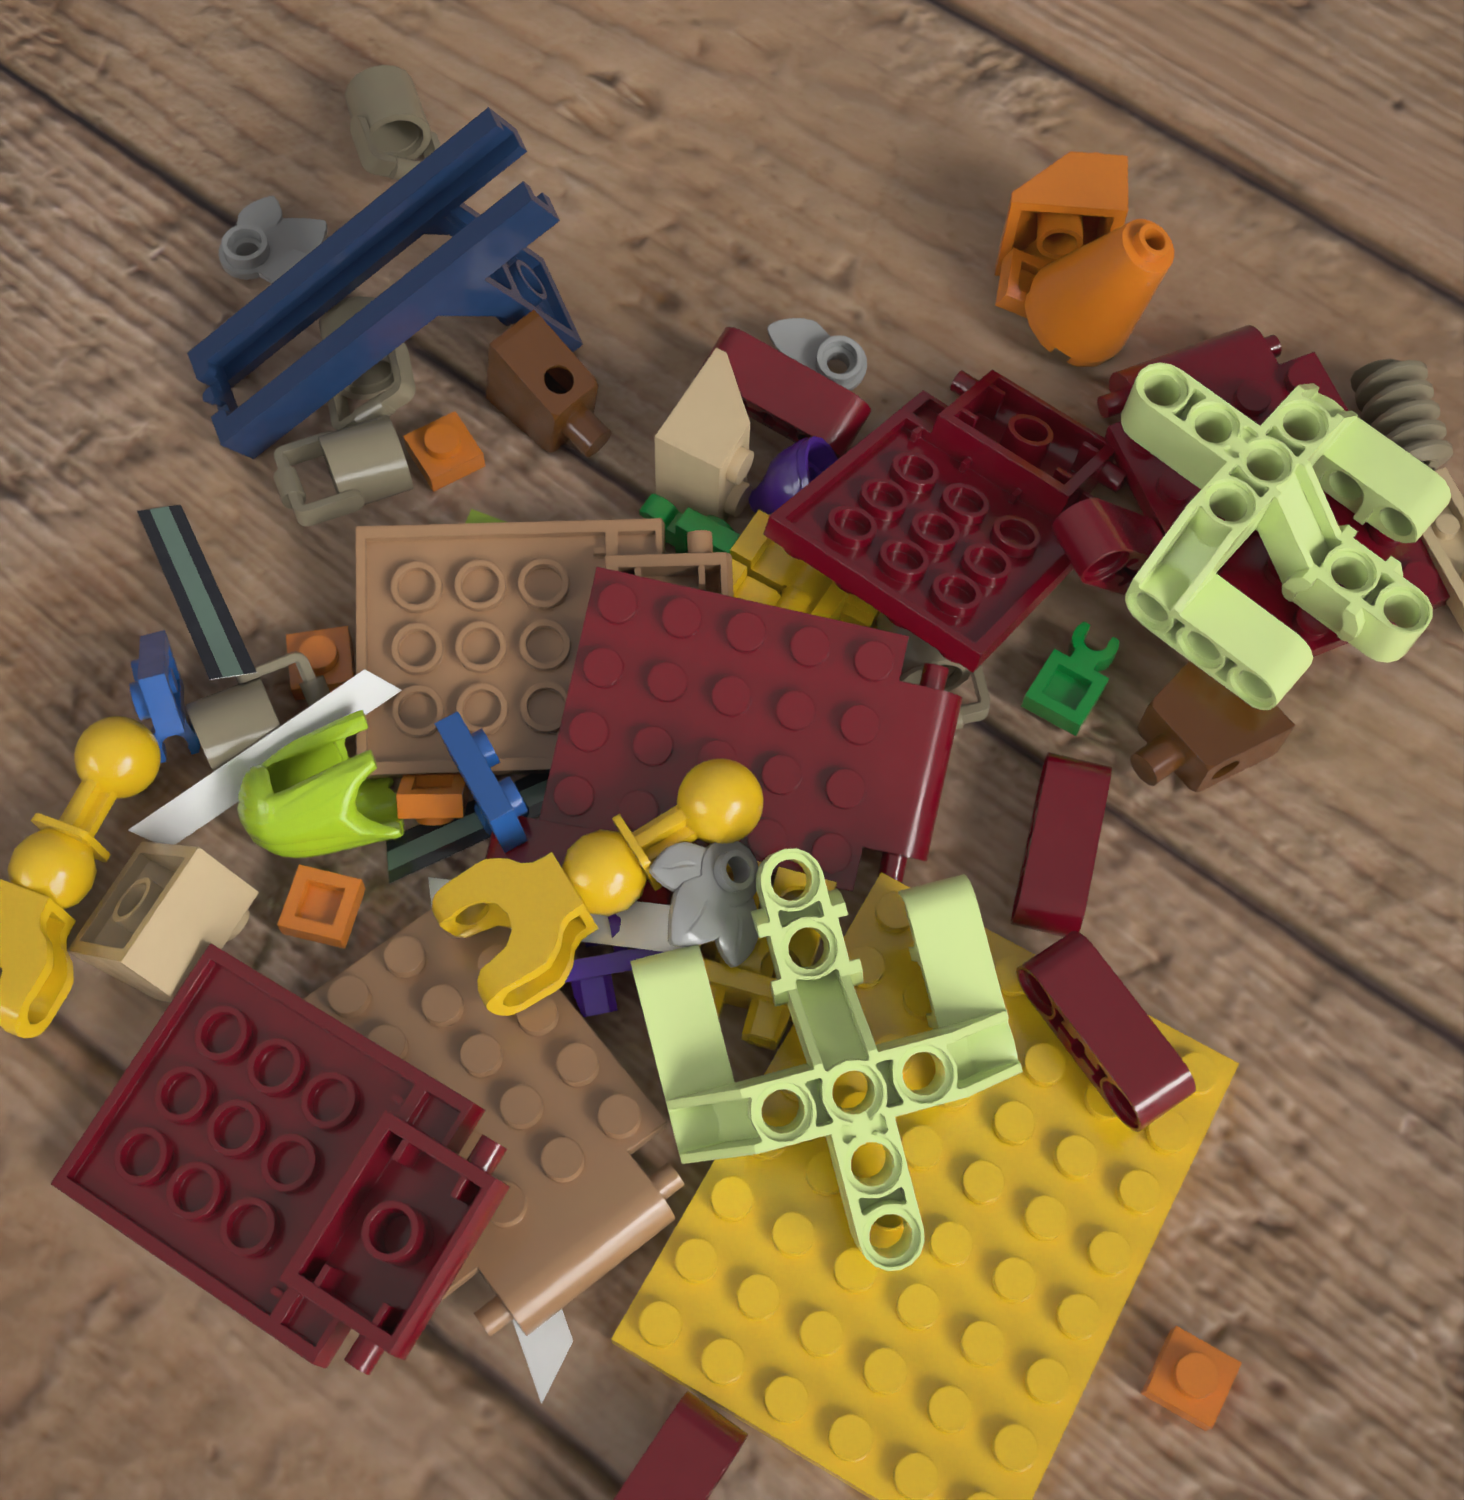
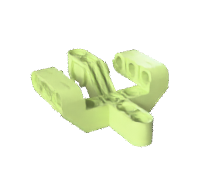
(1275, 484)
(724, 1117)

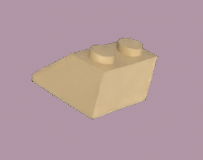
(705, 445)
(163, 917)

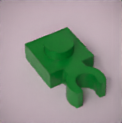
(679, 524)
(1070, 684)

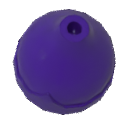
(791, 472)

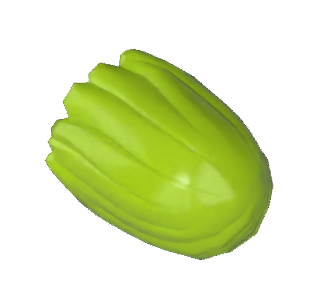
(317, 798)

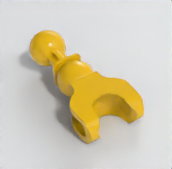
(58, 869)
(599, 876)

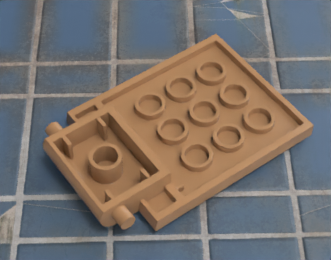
(493, 627)
(548, 1099)

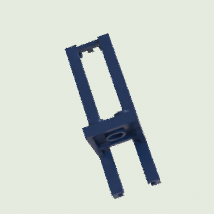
(473, 274)

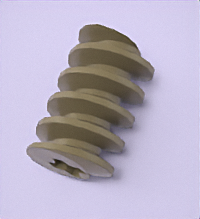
(1400, 406)

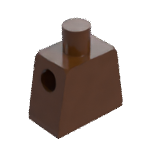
(544, 387)
(1204, 732)

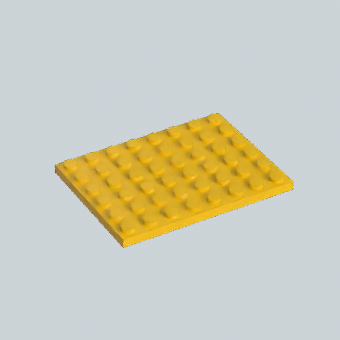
(981, 1347)

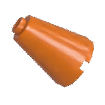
(1099, 292)

